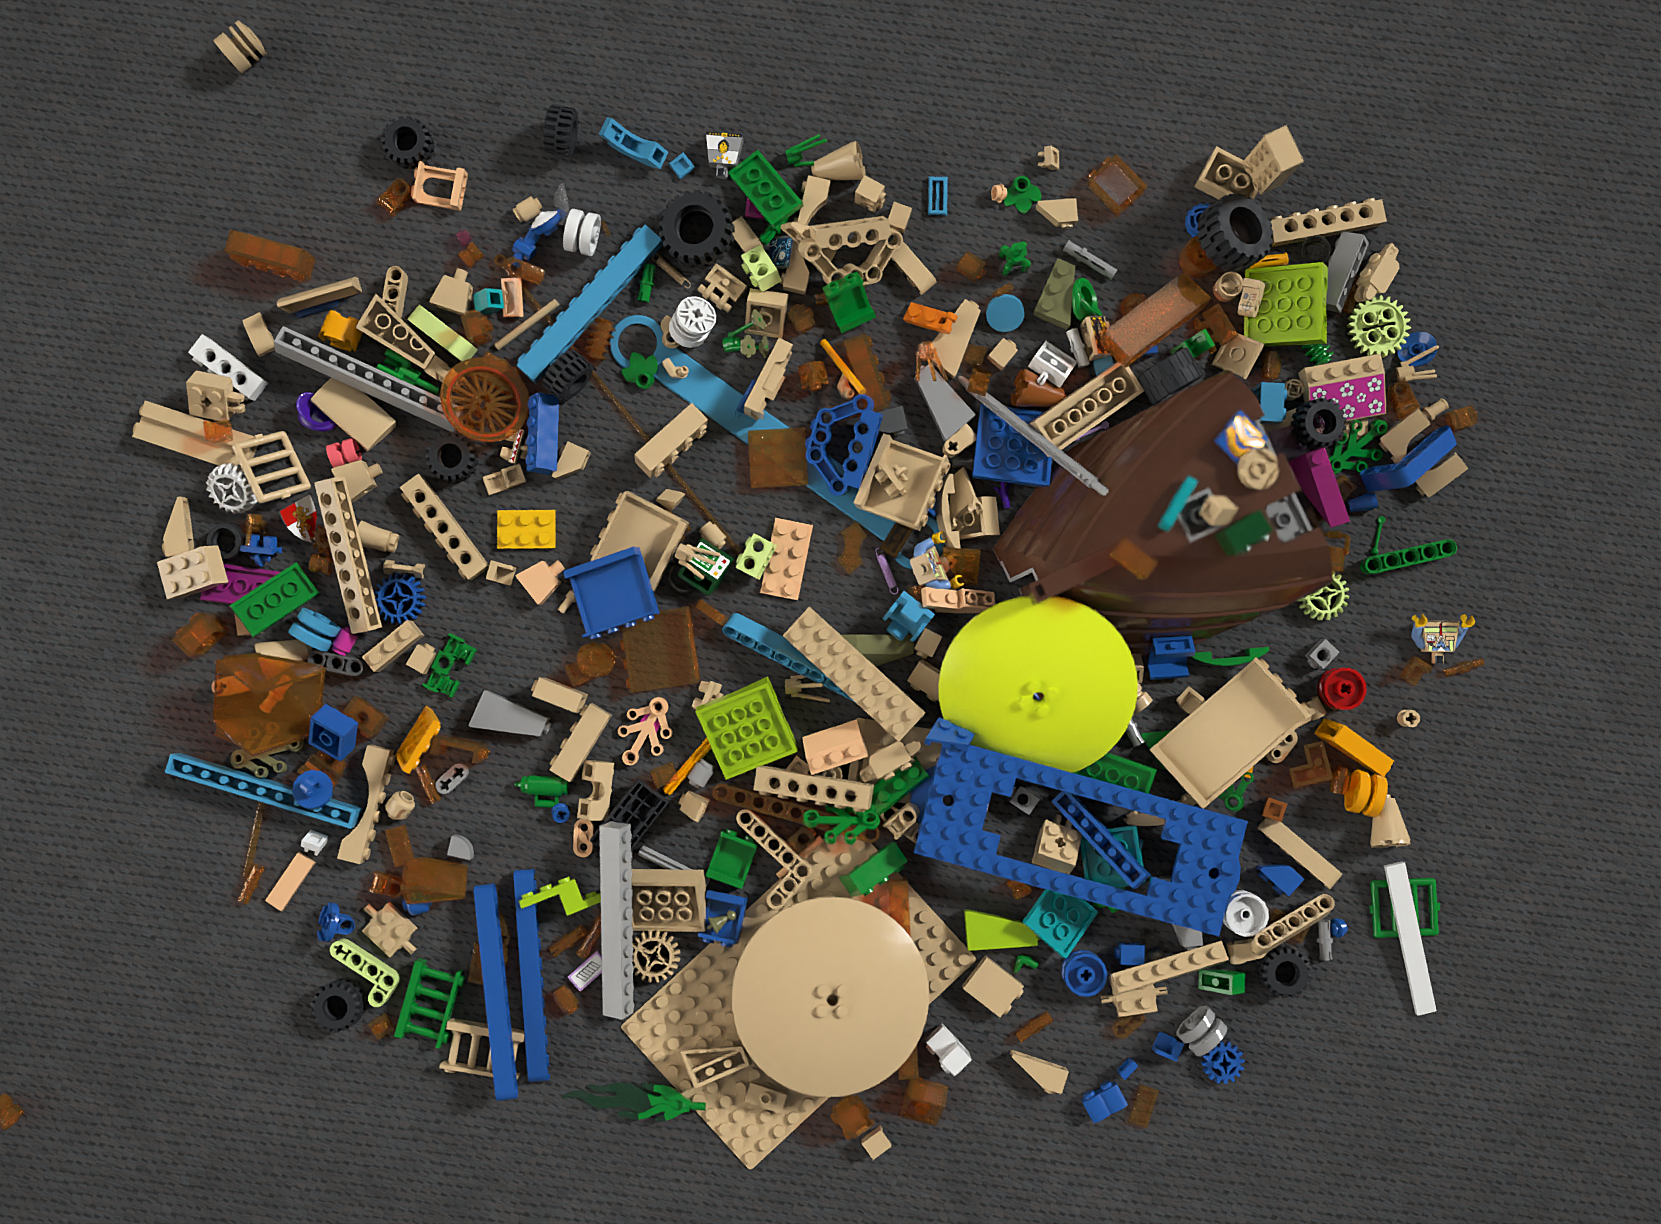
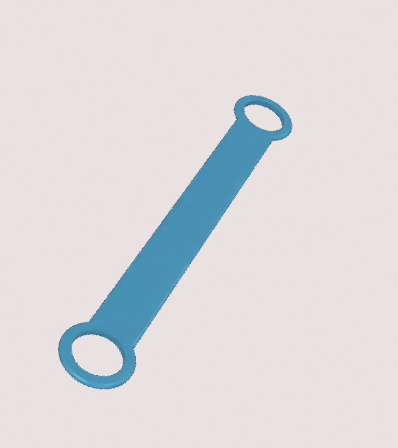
(720, 402)

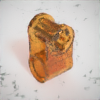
(394, 197)
(1404, 400)
(384, 884)

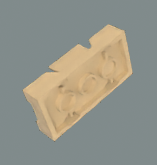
(768, 380)

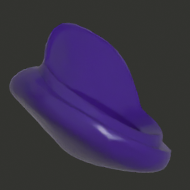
(311, 415)

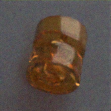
(8, 1112)

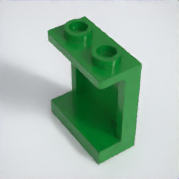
(848, 302)
(732, 858)

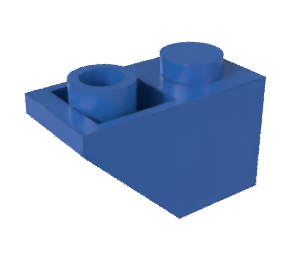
(1282, 876)

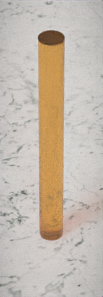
(254, 838)

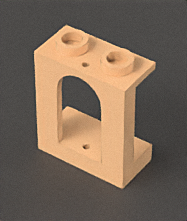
(424, 172)

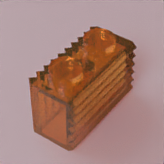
(1133, 558)

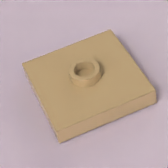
(1238, 356)

